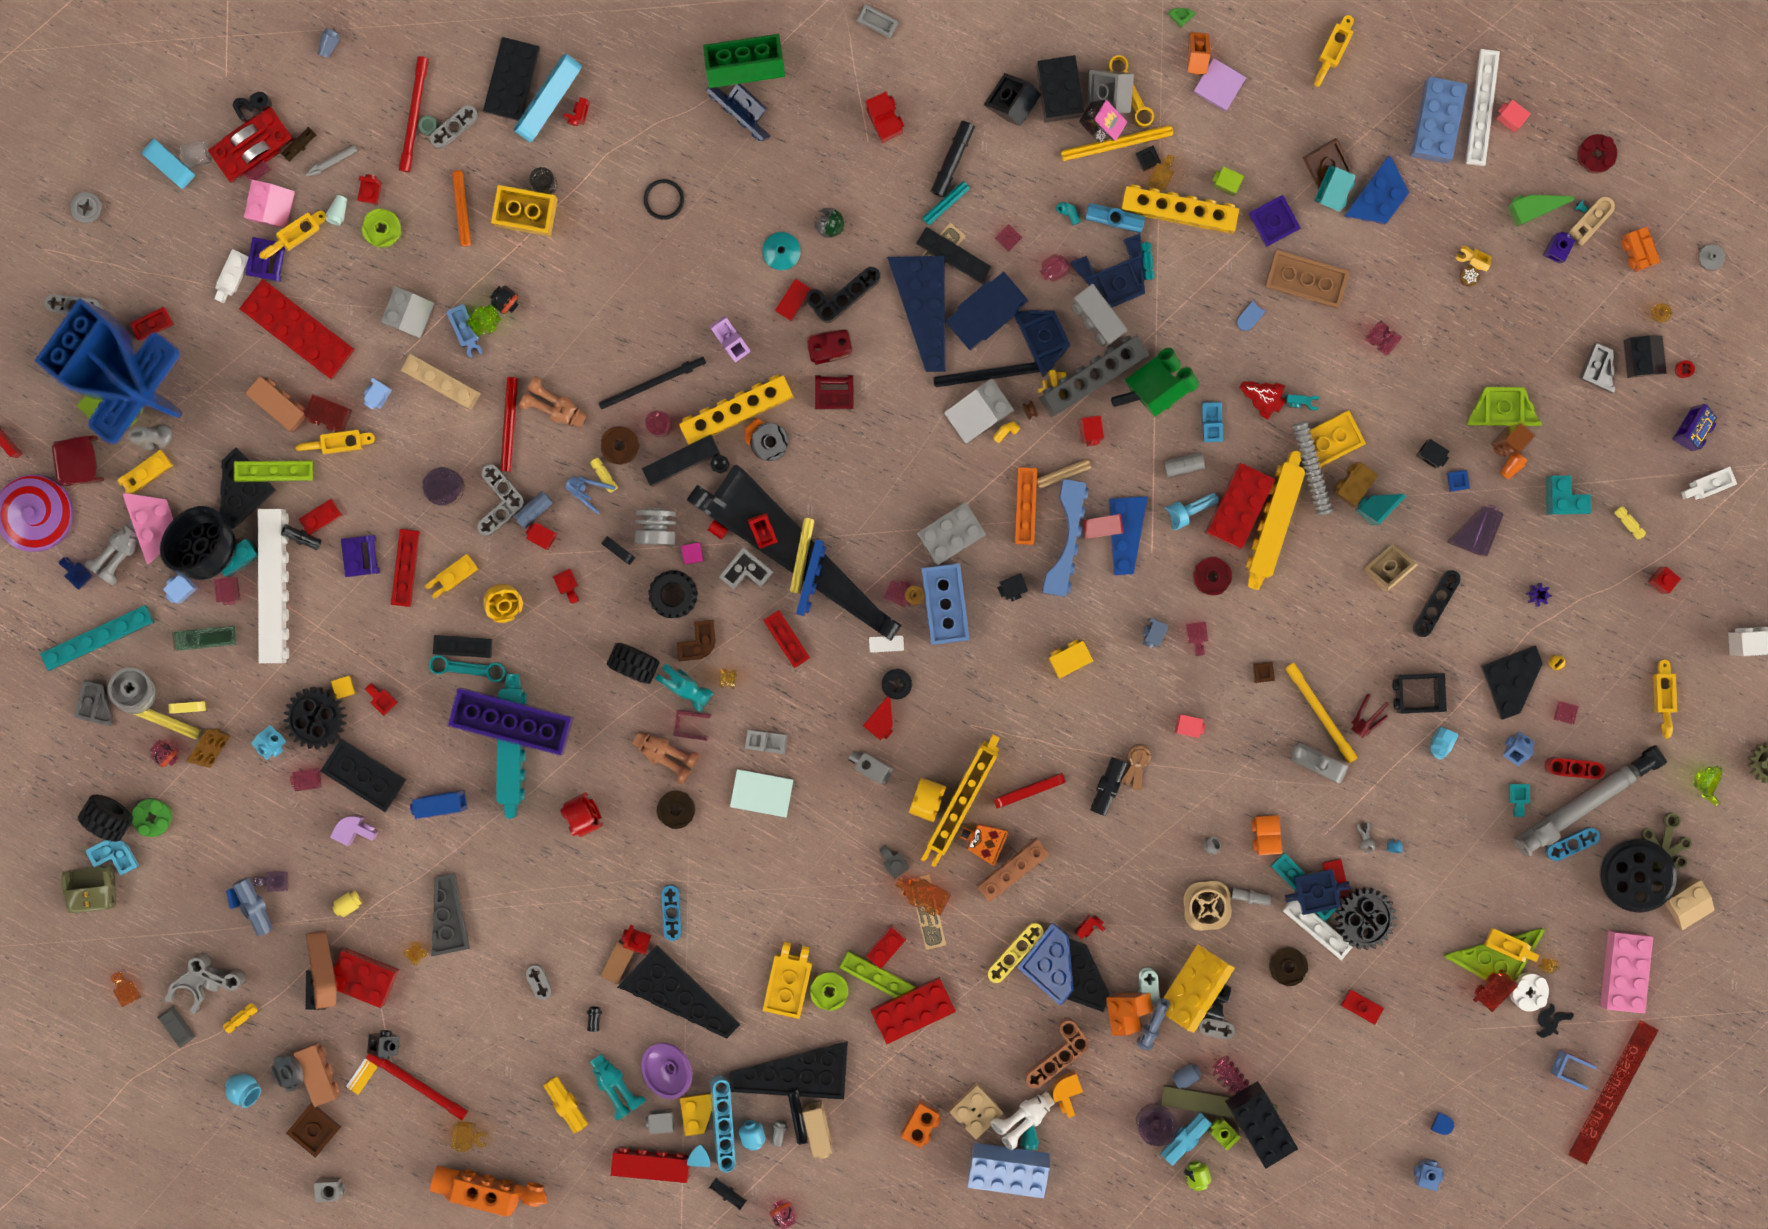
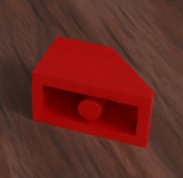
(881, 720)

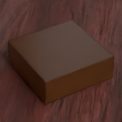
(1263, 672)

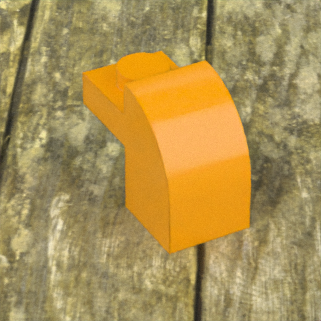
(1065, 1087)

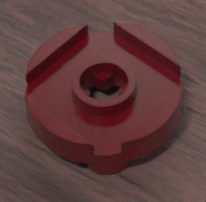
(1606, 147)
(1218, 567)

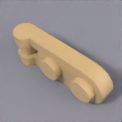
(1592, 219)

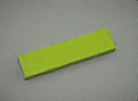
(273, 471)
(874, 975)

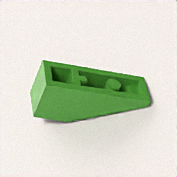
(1532, 206)

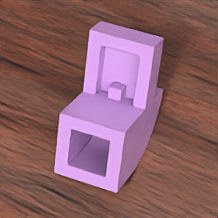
(729, 339)
(350, 826)

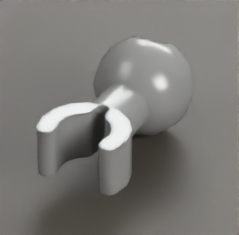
(1366, 841)

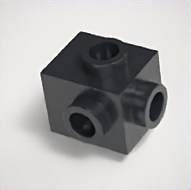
(383, 1044)

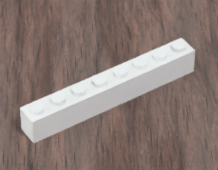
(272, 586)

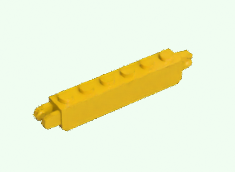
(1276, 520)
(962, 799)

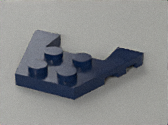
(1120, 281)

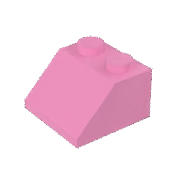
(269, 204)

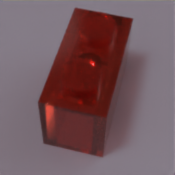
(328, 413)

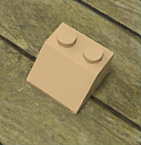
(1690, 903)

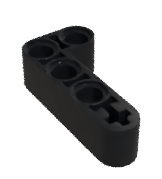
(846, 292)

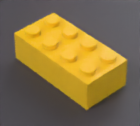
(1196, 987)

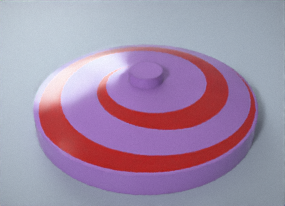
(35, 513)

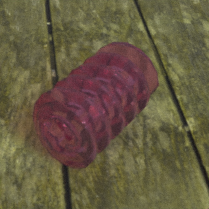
(1230, 1075)

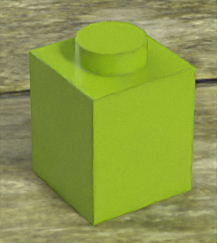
(1227, 181)

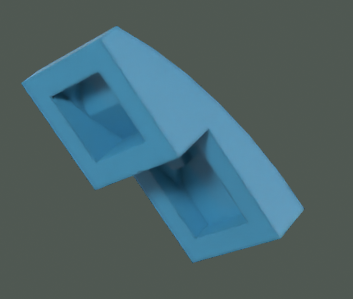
(1212, 421)

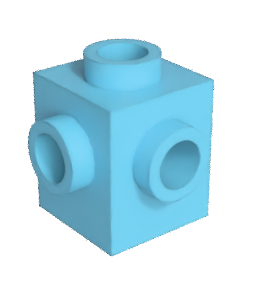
(269, 743)

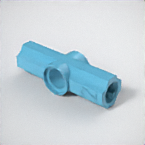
(1186, 1138)

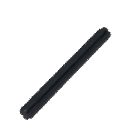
(986, 374)

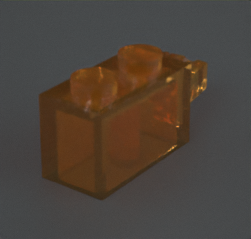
(924, 894)

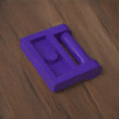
(259, 267)
(354, 558)

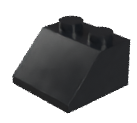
(1013, 99)
(1644, 356)

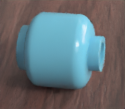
(752, 1135)

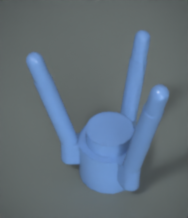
(577, 488)

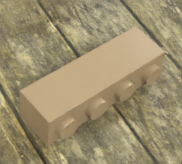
(440, 382)

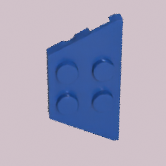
(1380, 196)

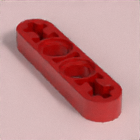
(1029, 790)

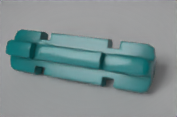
(1147, 261)

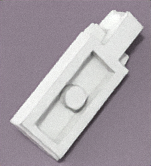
(231, 275)
(1710, 484)

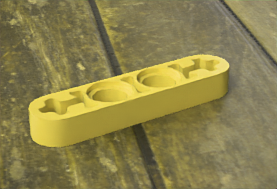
(1012, 949)

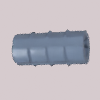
(533, 509)

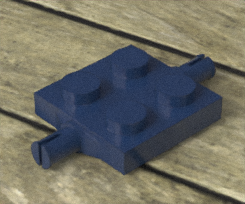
(1317, 891)

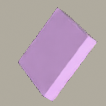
(1219, 84)

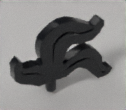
(1549, 1028)

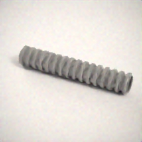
(1312, 468)

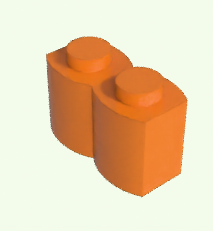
(1267, 835)

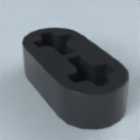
(618, 550)

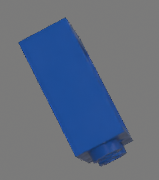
(438, 804)

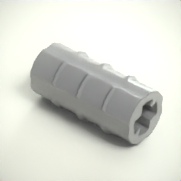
(1184, 465)

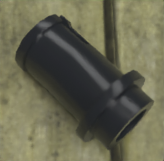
(593, 1018)

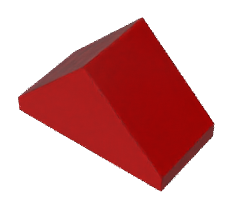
(762, 530)

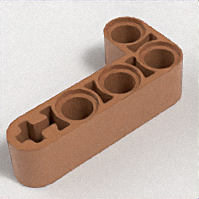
(321, 969)
(1053, 1056)

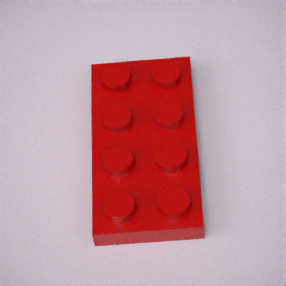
(913, 1010)

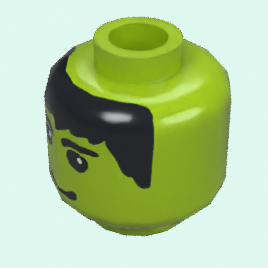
(1197, 1175)

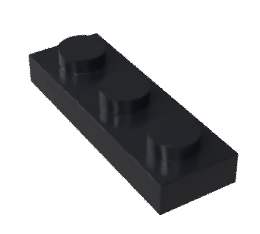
(462, 646)

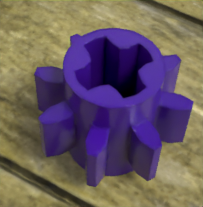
(1533, 593)

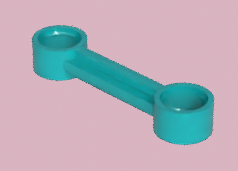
(467, 668)

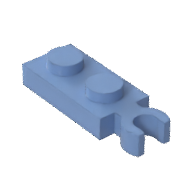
(466, 336)

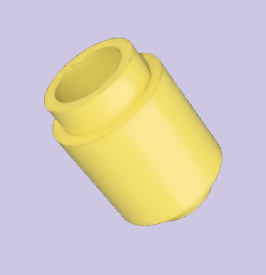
(347, 904)

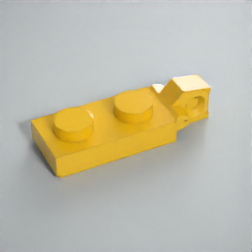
(1510, 946)

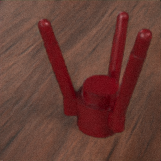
(1364, 728)

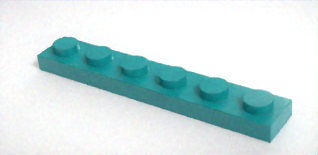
(97, 638)

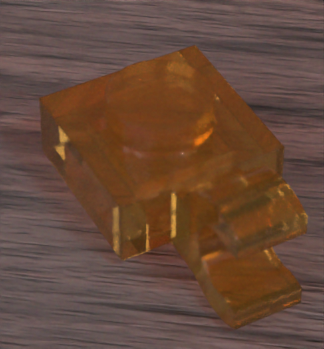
(126, 991)

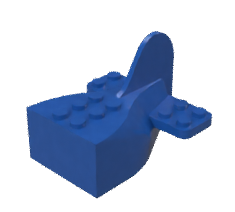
(98, 360)

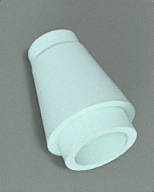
(336, 211)

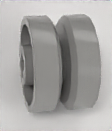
(121, 692)

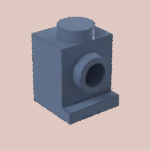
(1154, 633)

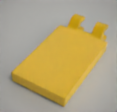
(788, 983)

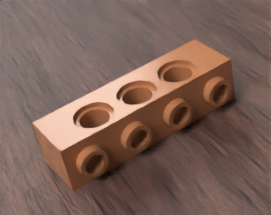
(1012, 870)

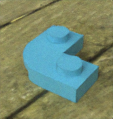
(117, 851)

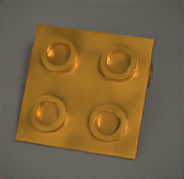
(208, 747)

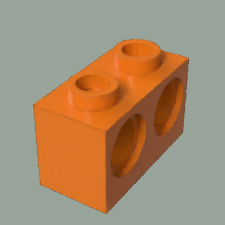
(916, 1122)

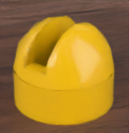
(1554, 659)

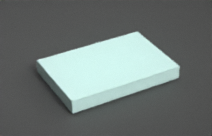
(761, 793)

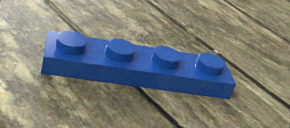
(813, 570)

